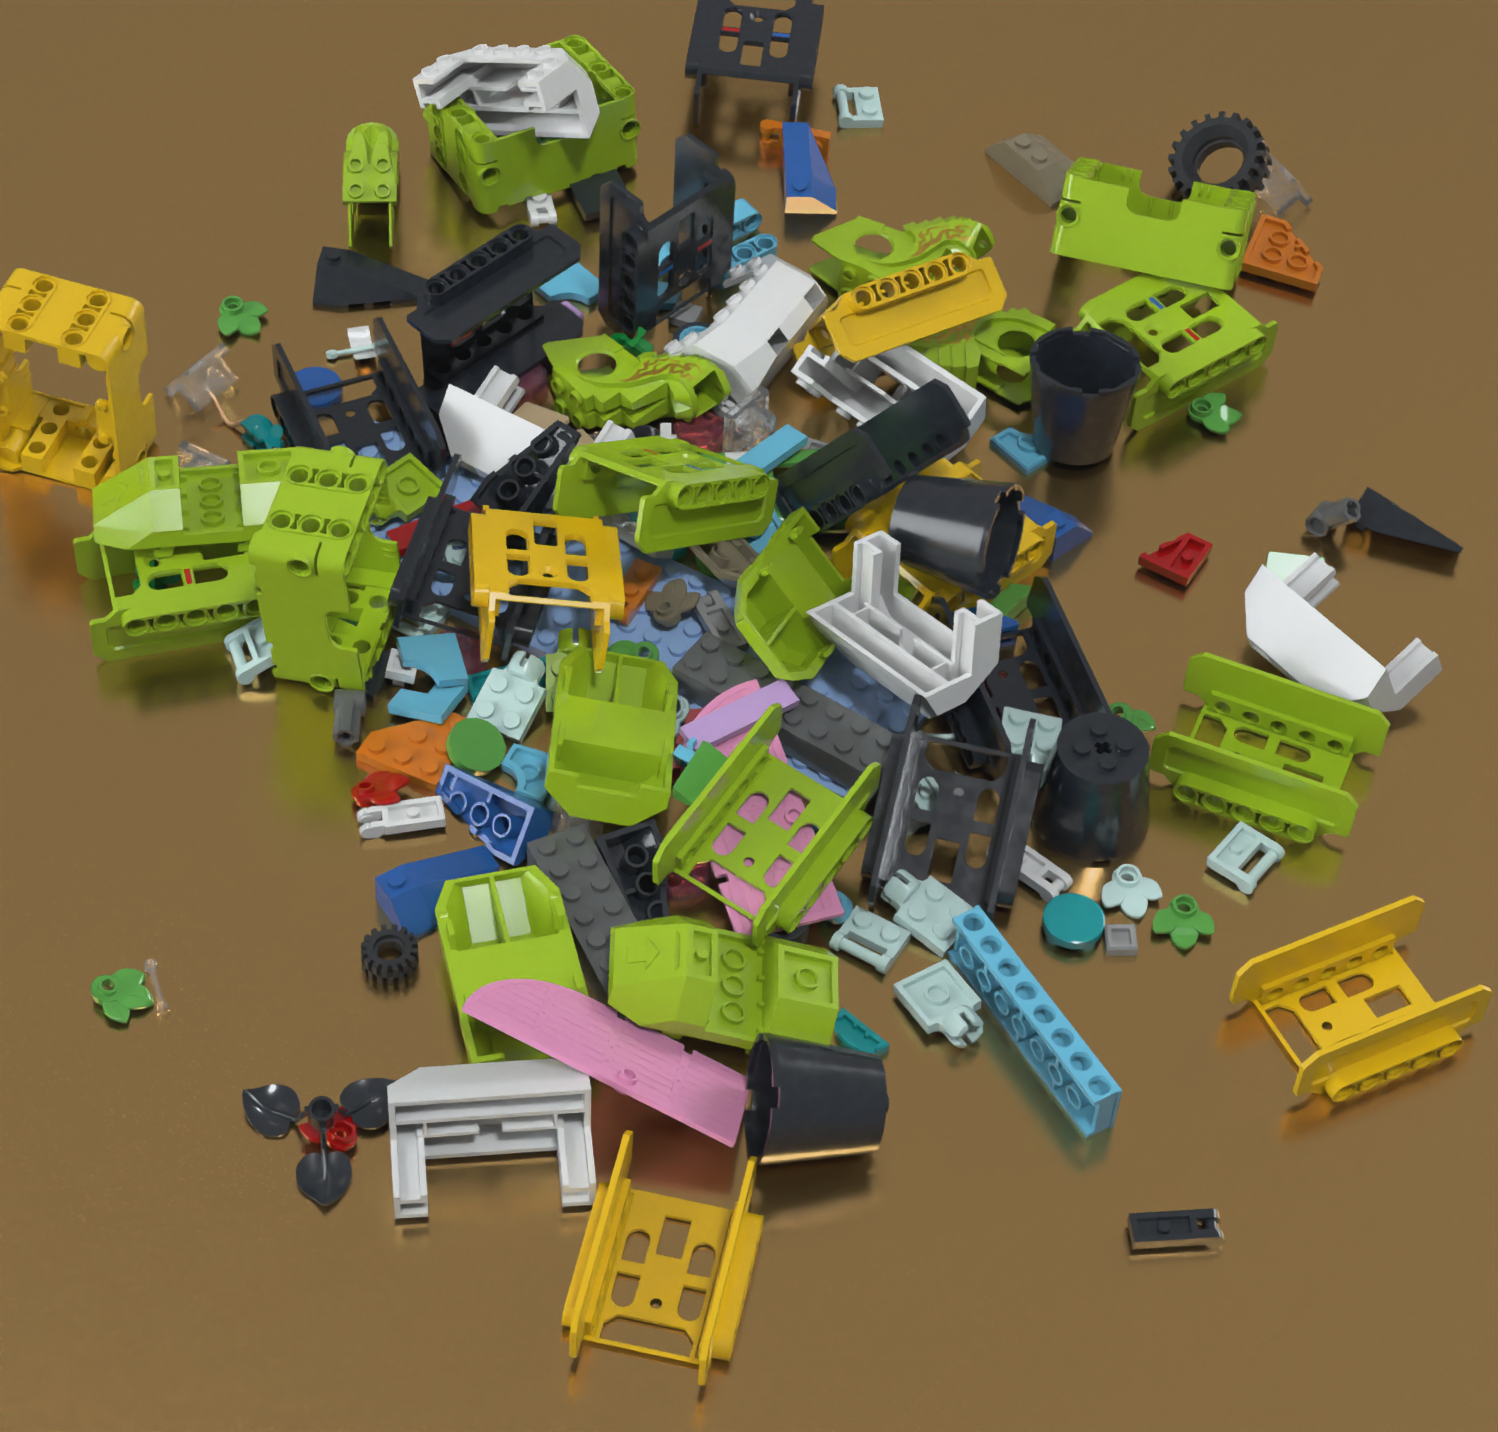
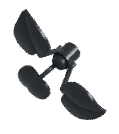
(322, 1175)

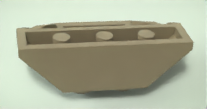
(1034, 164)
(726, 559)

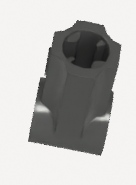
(1332, 515)
(348, 711)

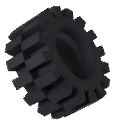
(389, 969)

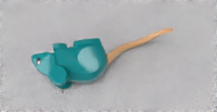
(258, 430)

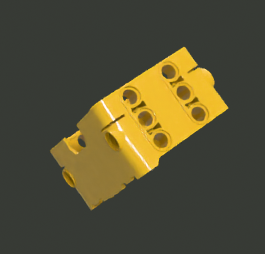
(60, 435)

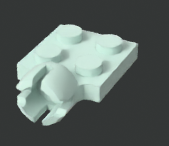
(512, 696)
(1046, 732)
(925, 909)
(942, 1003)

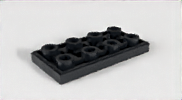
(587, 192)

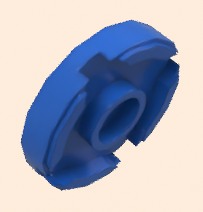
(316, 377)

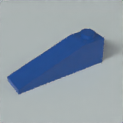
(806, 177)
(1069, 529)
(495, 813)
(413, 889)

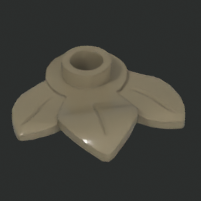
(671, 602)

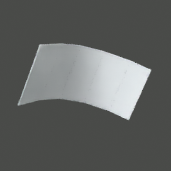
(360, 337)

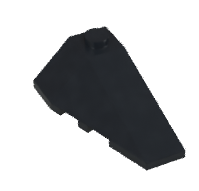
(353, 278)
(530, 476)
(1390, 519)
(629, 859)

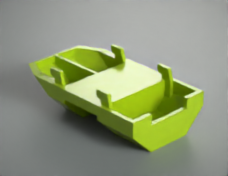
(175, 506)
(777, 593)
(612, 737)
(503, 930)
(719, 985)

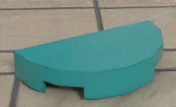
(855, 1035)

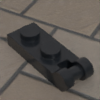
(1175, 1228)

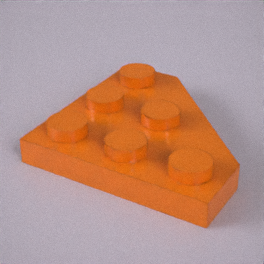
(1280, 255)
(410, 749)

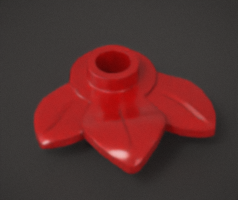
(379, 789)
(339, 1137)

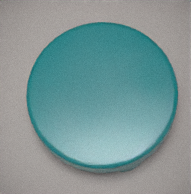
(1073, 921)

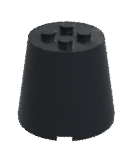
(1080, 393)
(960, 530)
(1095, 790)
(812, 1101)

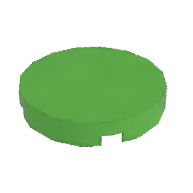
(475, 746)

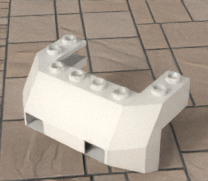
(515, 89)
(759, 324)
(853, 388)
(486, 429)
(902, 642)
(1316, 652)
(490, 1112)

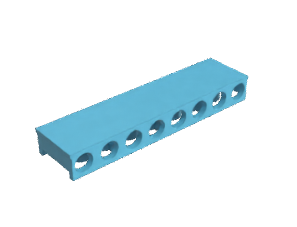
(1034, 1023)

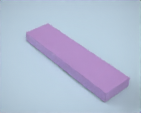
(739, 715)

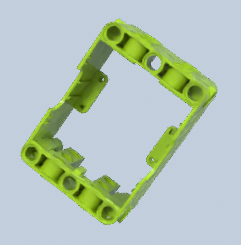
(516, 165)
(1115, 224)
(326, 565)

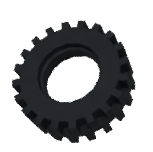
(1215, 135)

